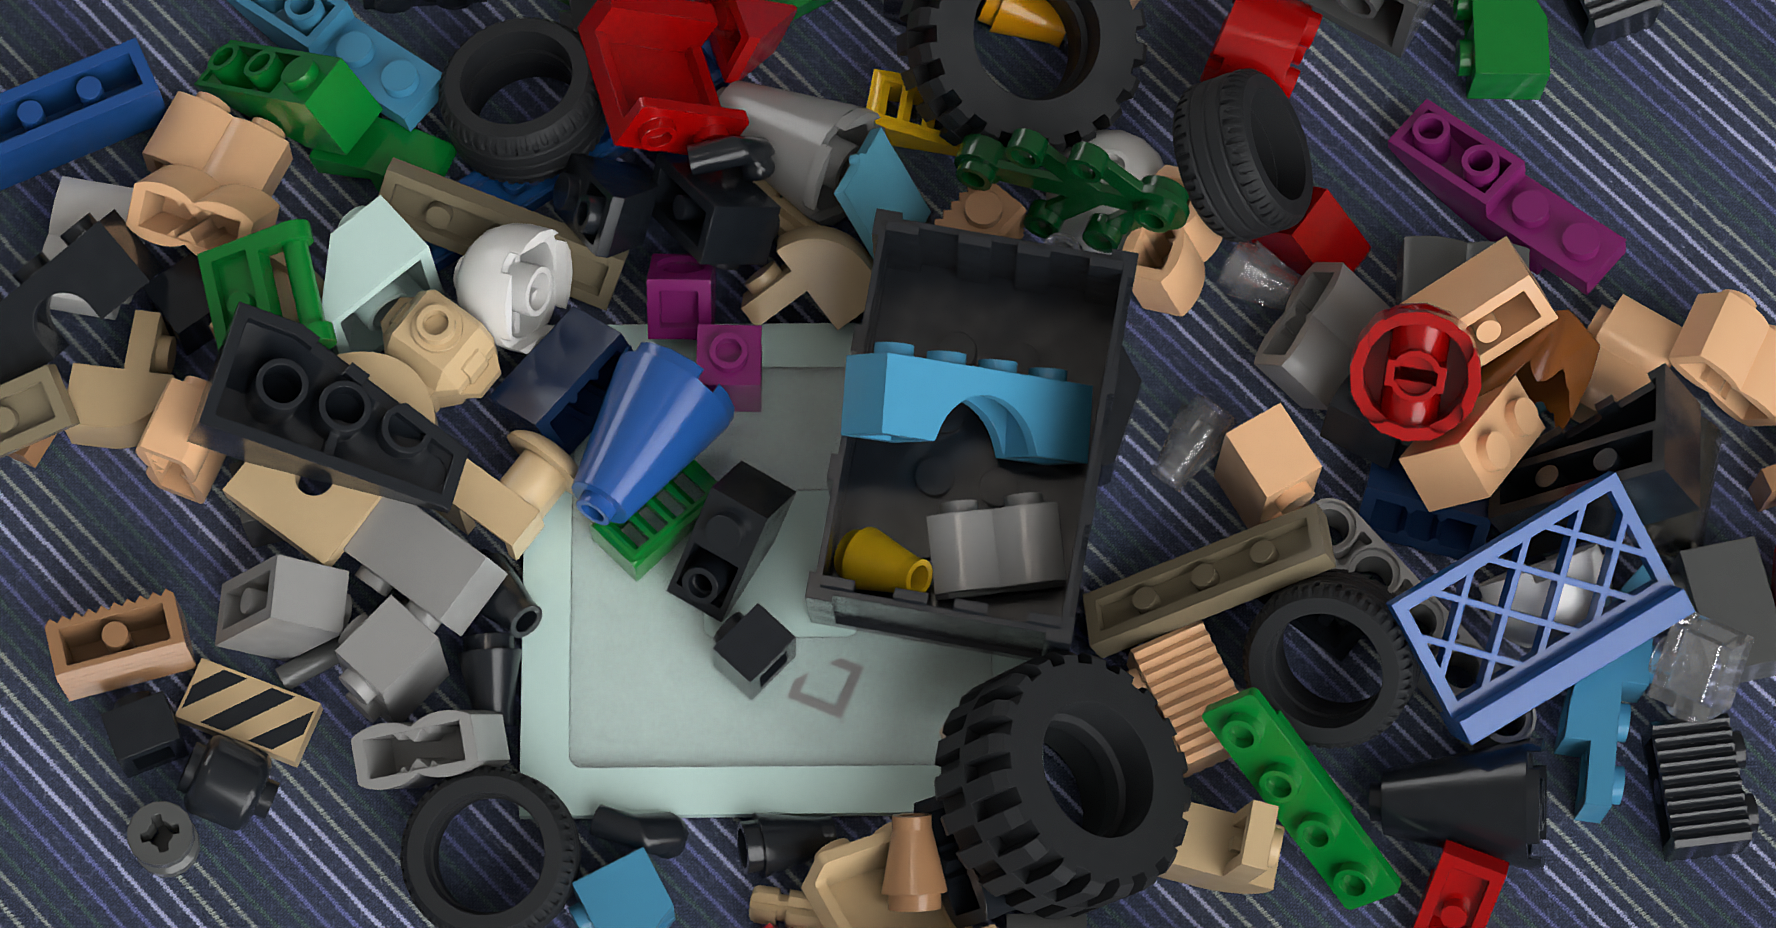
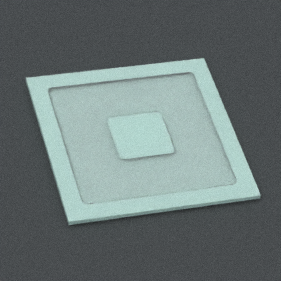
(625, 676)

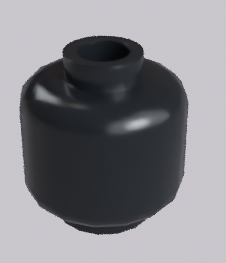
(227, 782)

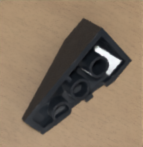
(308, 413)

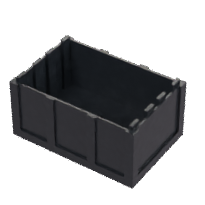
(989, 302)

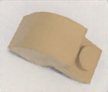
(818, 261)
(117, 401)
(1229, 849)

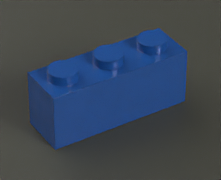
(76, 112)

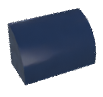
(562, 380)
(1400, 516)

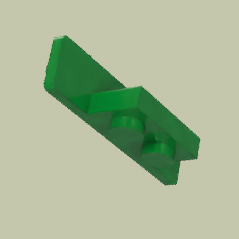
(1307, 797)

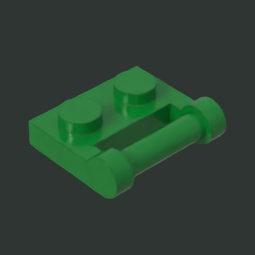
(244, 274)

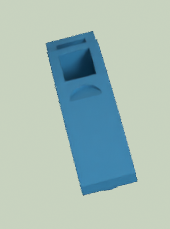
(393, 76)
(1597, 720)

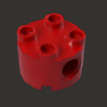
(1264, 38)
(1415, 371)

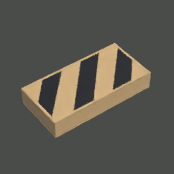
(249, 711)

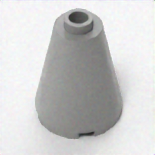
(809, 142)

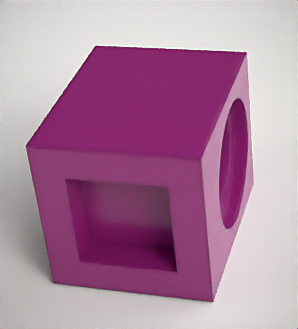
(679, 296)
(734, 360)

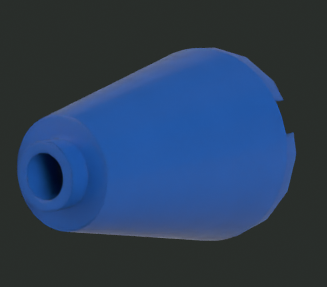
(646, 431)

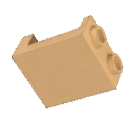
(848, 884)

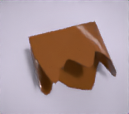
(1549, 365)

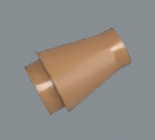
(913, 865)

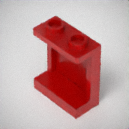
(655, 73)

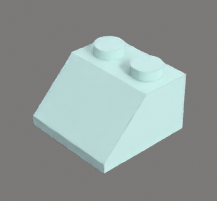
(368, 268)

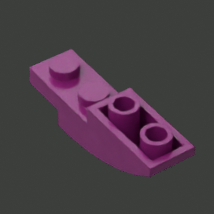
(1499, 200)

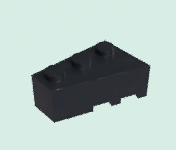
(1644, 438)

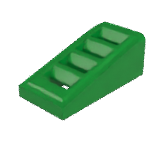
(642, 559)

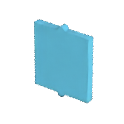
(881, 182)

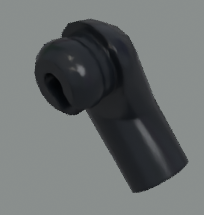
(730, 152)
(658, 832)

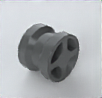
(170, 852)

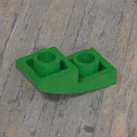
(377, 148)

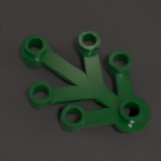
(1151, 203)

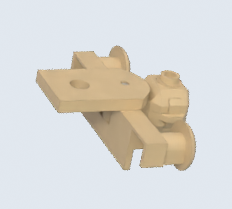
(432, 362)

